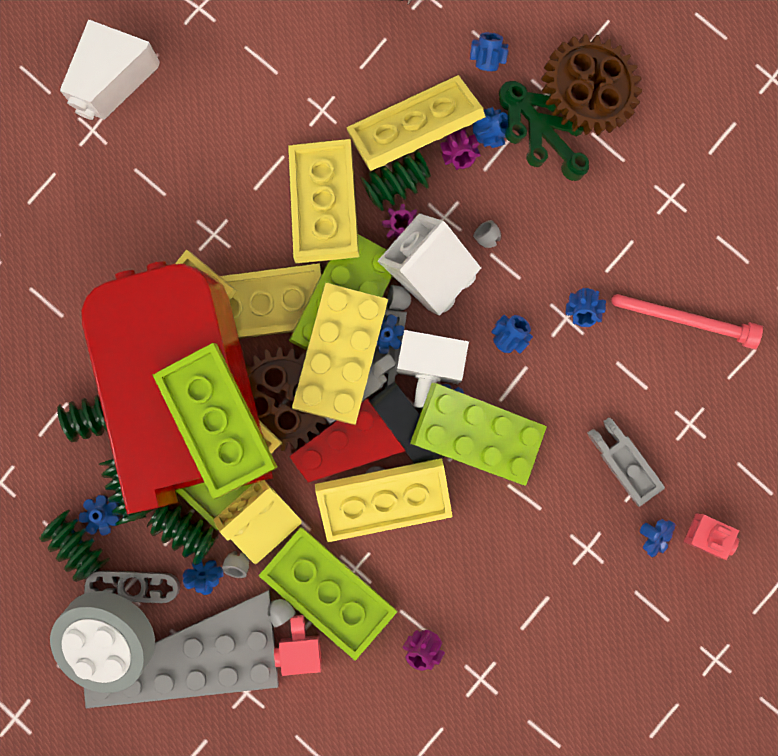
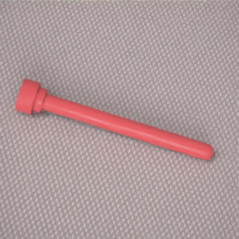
(748, 335)

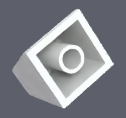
(106, 70)
(430, 263)

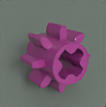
(460, 149)
(402, 215)
(423, 650)

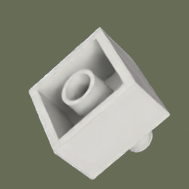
(431, 361)

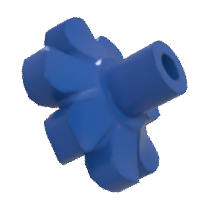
(392, 333)
(105, 514)
(657, 536)
(203, 577)

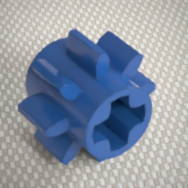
(489, 51)
(491, 128)
(585, 307)
(511, 334)

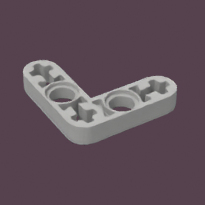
(157, 579)

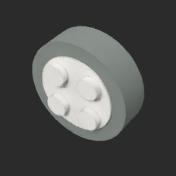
(102, 642)

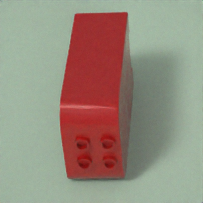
(135, 331)

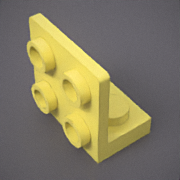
(257, 521)

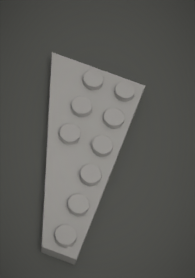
(207, 658)

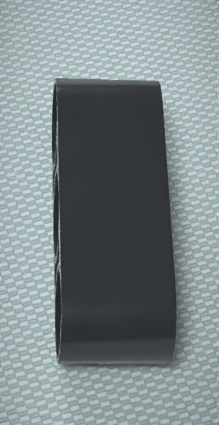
(401, 420)

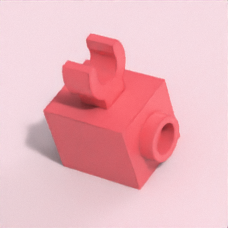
(712, 536)
(300, 653)

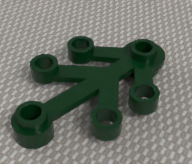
(518, 101)

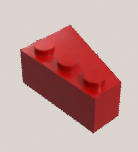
(347, 446)

